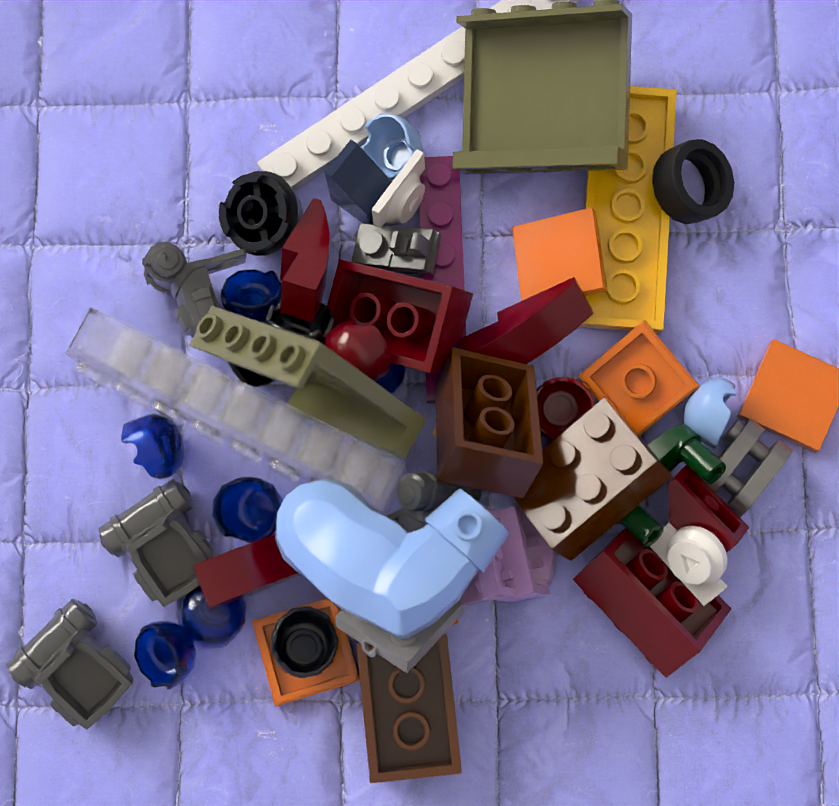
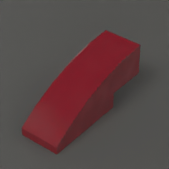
(305, 264)
(532, 324)
(242, 572)

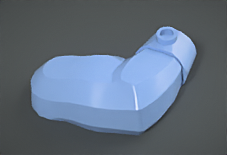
(375, 564)

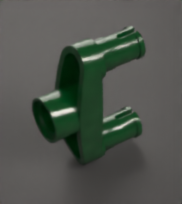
(672, 448)

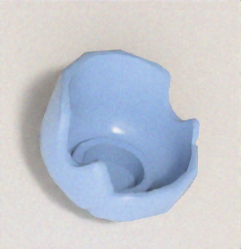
(391, 142)
(707, 410)

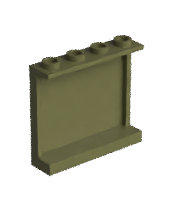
(546, 89)
(323, 380)

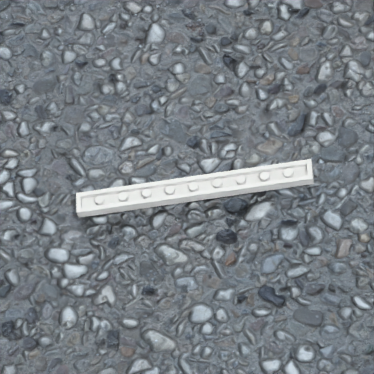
(396, 94)

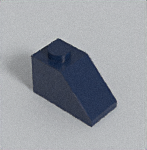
(356, 182)

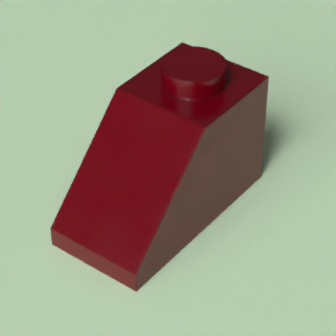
(698, 505)

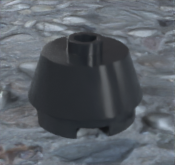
(260, 212)

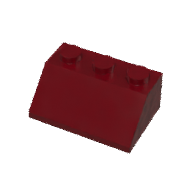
(413, 314)
(650, 602)

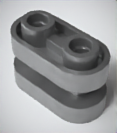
(743, 440)

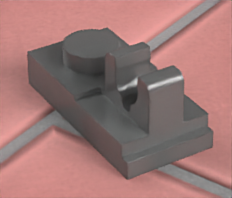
(397, 248)

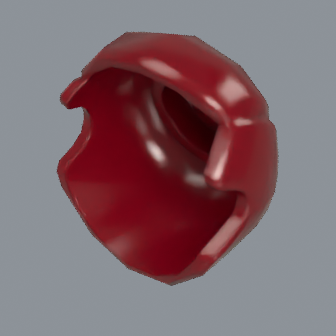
(360, 347)
(562, 404)

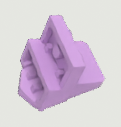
(520, 567)

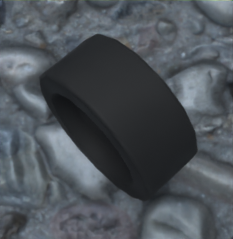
(716, 176)

